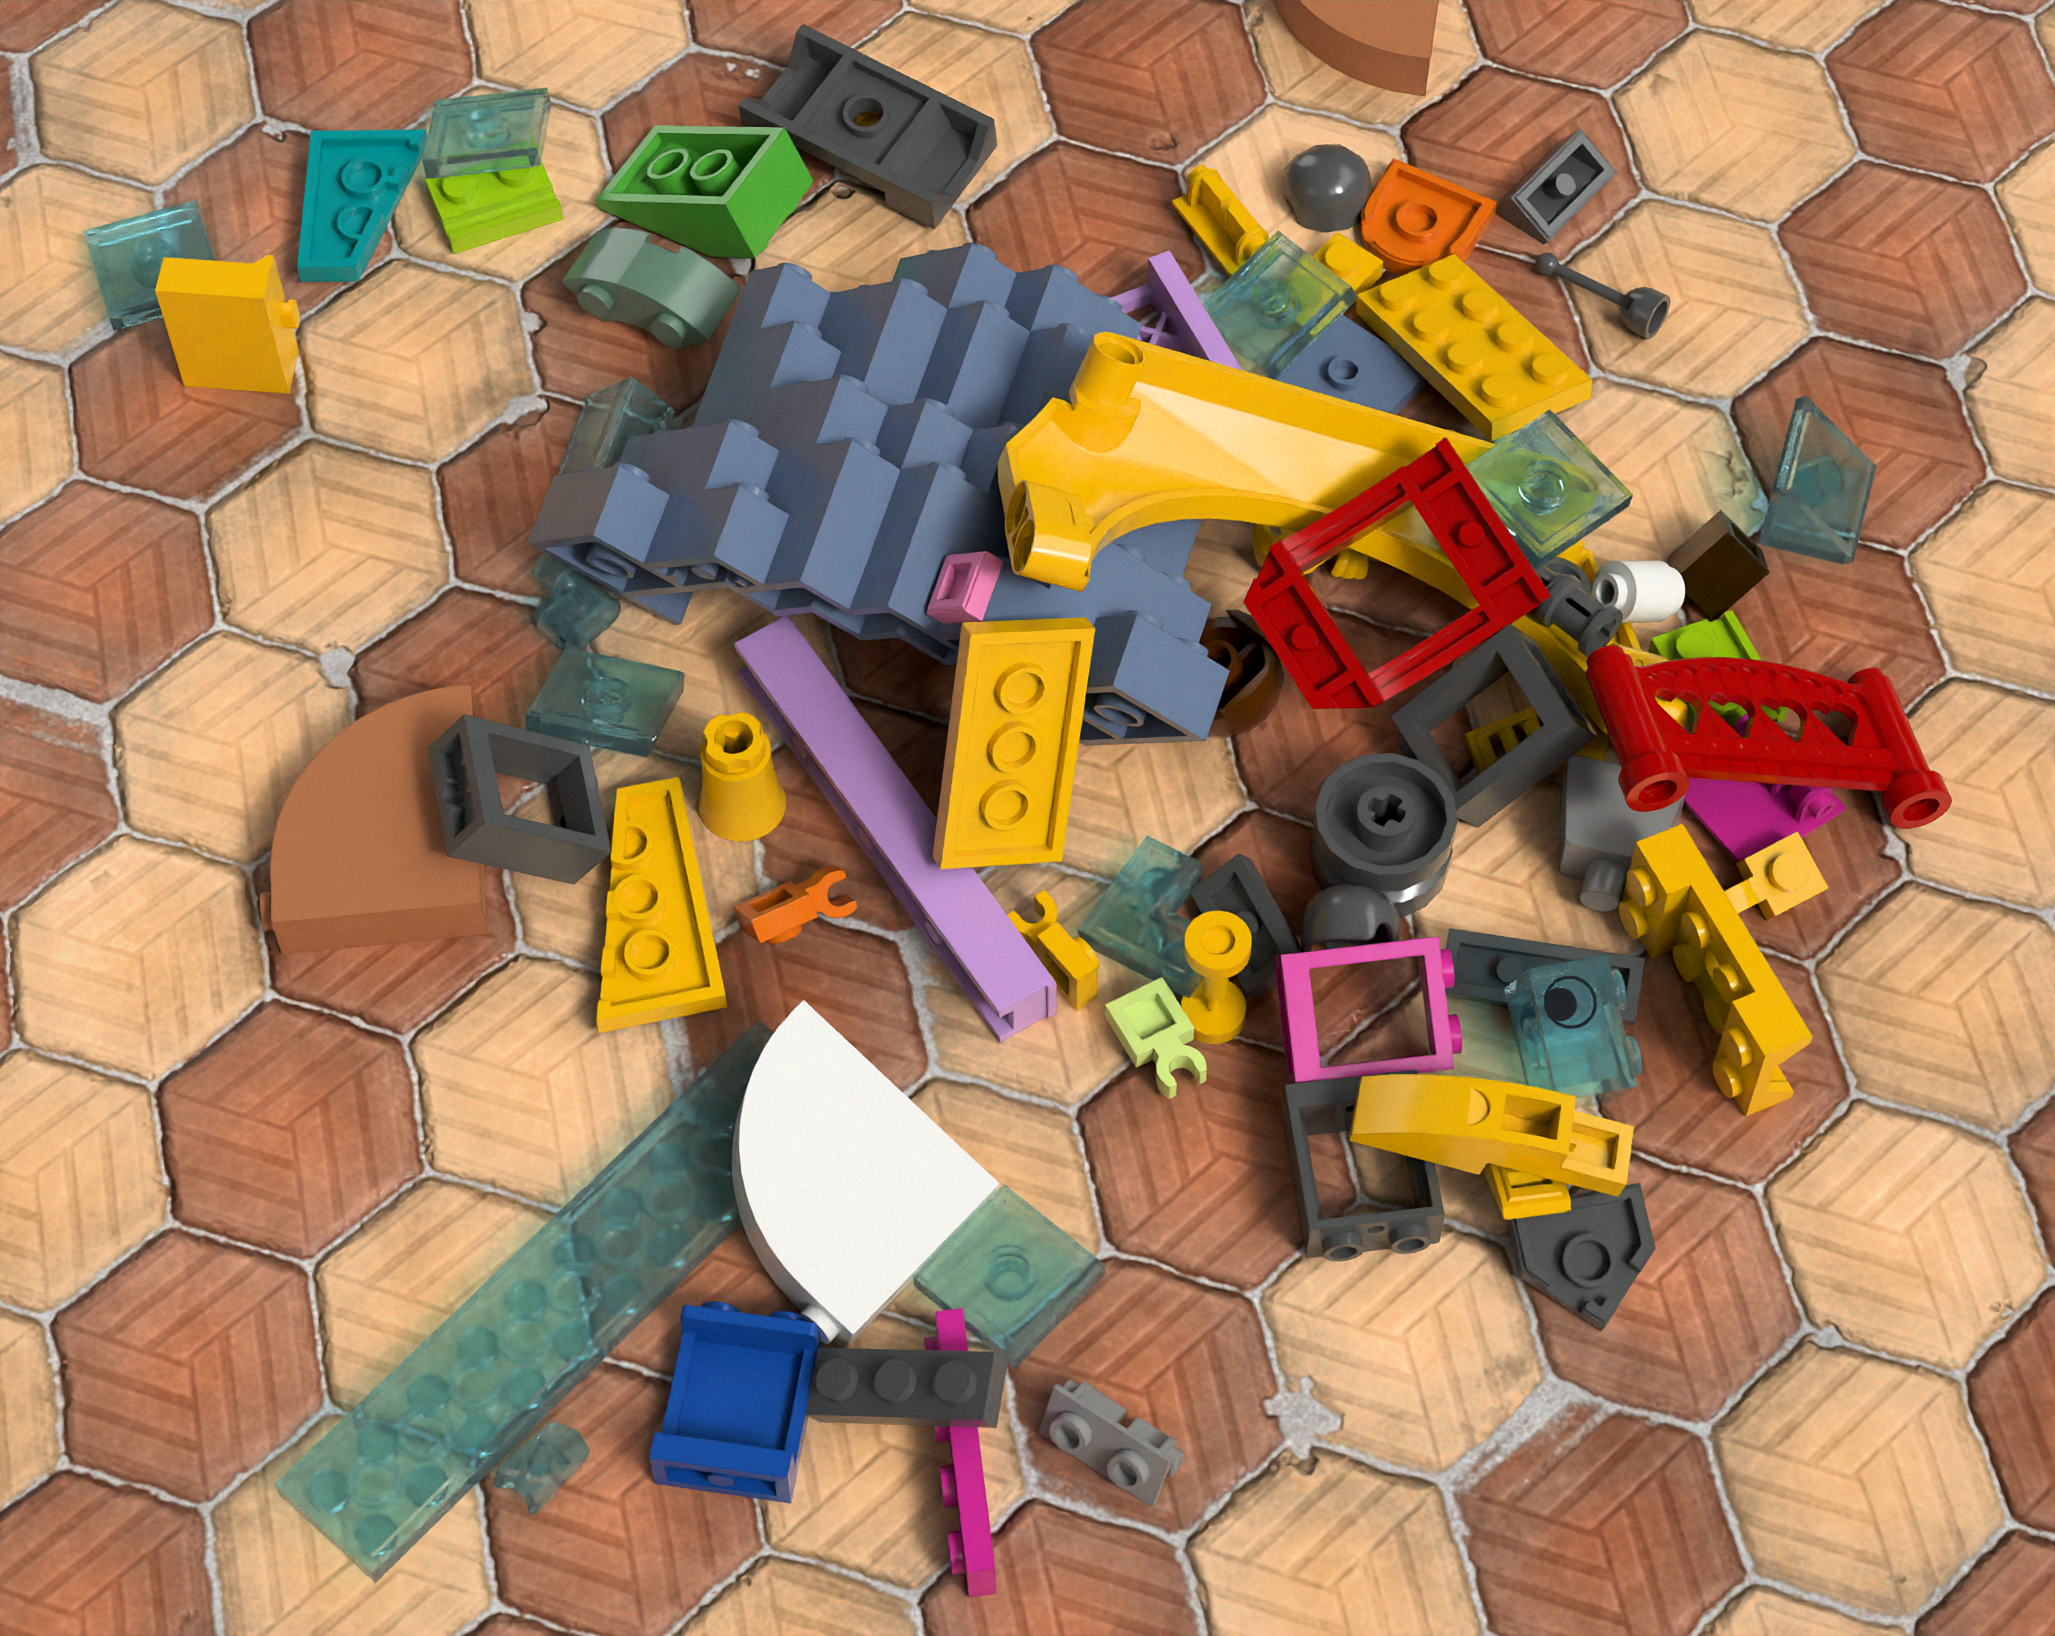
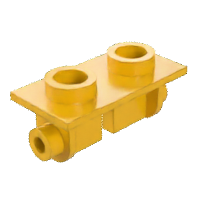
(1219, 219)

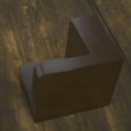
(1718, 565)

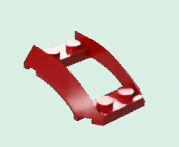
(1467, 532)

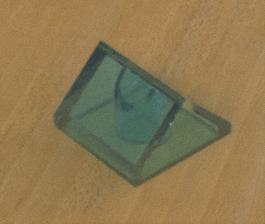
(1818, 489)

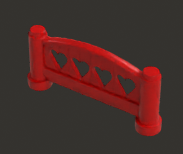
(1662, 755)

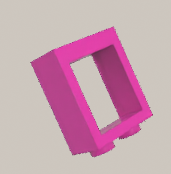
(1299, 1018)

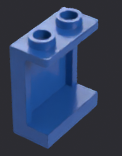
(737, 1403)

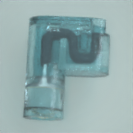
(575, 610)

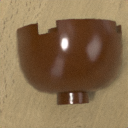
(1253, 676)

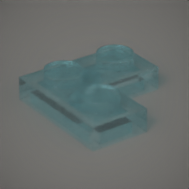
(1138, 916)

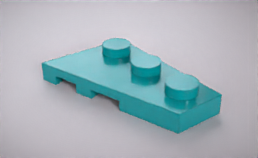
(351, 197)

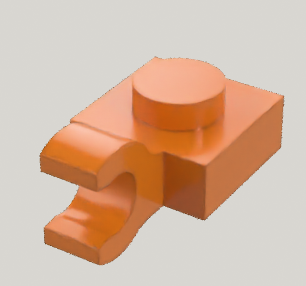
(782, 910)

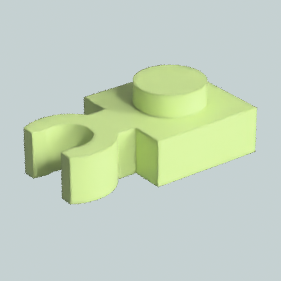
(1156, 1029)

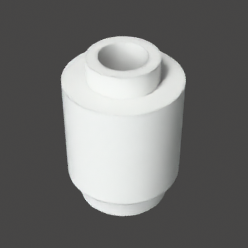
(1639, 589)

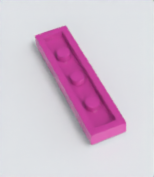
(964, 1480)

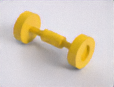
(1216, 948)

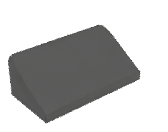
(1556, 187)

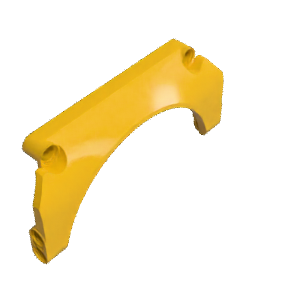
(1200, 440)

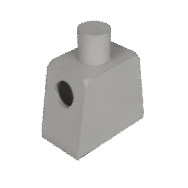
(1602, 831)

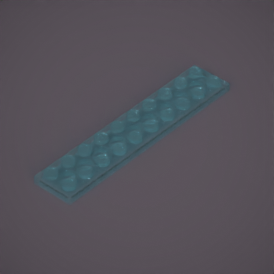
(530, 1329)

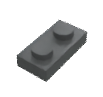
(1241, 891)

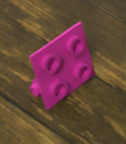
(1756, 815)

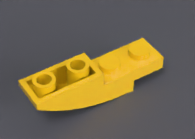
(1494, 1122)

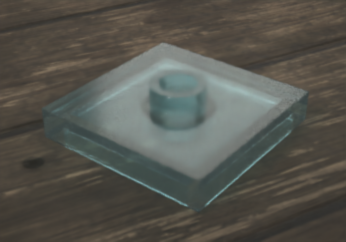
(487, 133)
(131, 253)
(1278, 304)
(1548, 488)
(606, 702)
(1010, 1275)

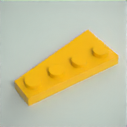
(658, 926)

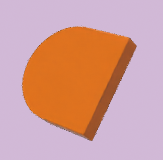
(1421, 219)

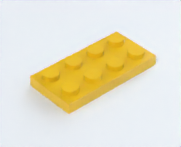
(1473, 347)
(1012, 741)

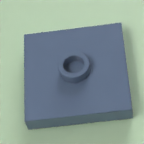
(1355, 368)

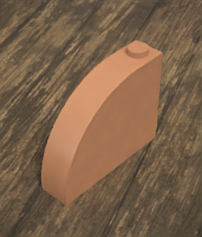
(1368, 39)
(365, 842)

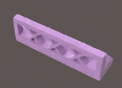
(1179, 312)

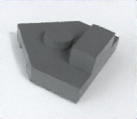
(1587, 1253)

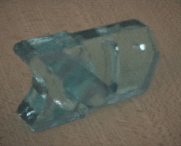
(543, 1465)

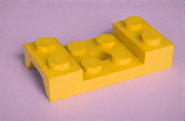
(1680, 906)

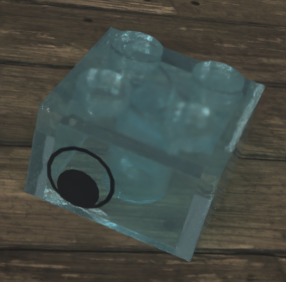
(1574, 1030)

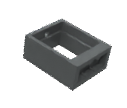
(1559, 738)
(477, 829)
(1329, 1108)

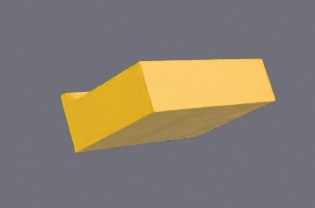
(229, 323)

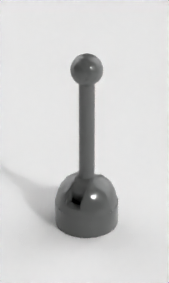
(1640, 310)

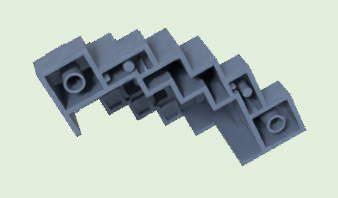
(861, 450)

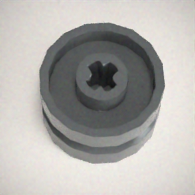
(1385, 828)

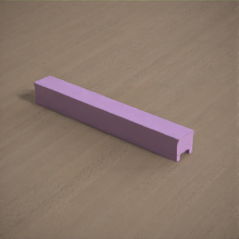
(895, 829)

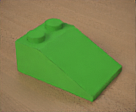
(710, 186)

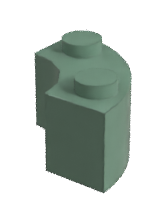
(647, 286)

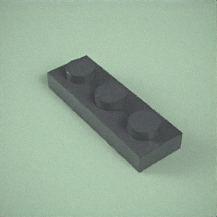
(1490, 963)
(907, 1387)

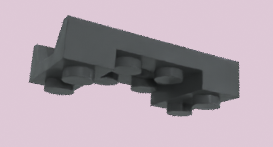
(916, 153)

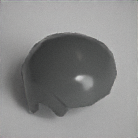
(1327, 187)
(1349, 915)

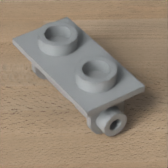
(1089, 1429)

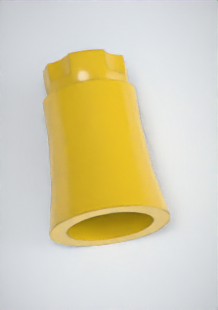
(739, 782)

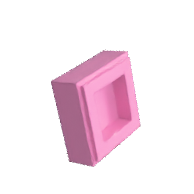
(964, 587)

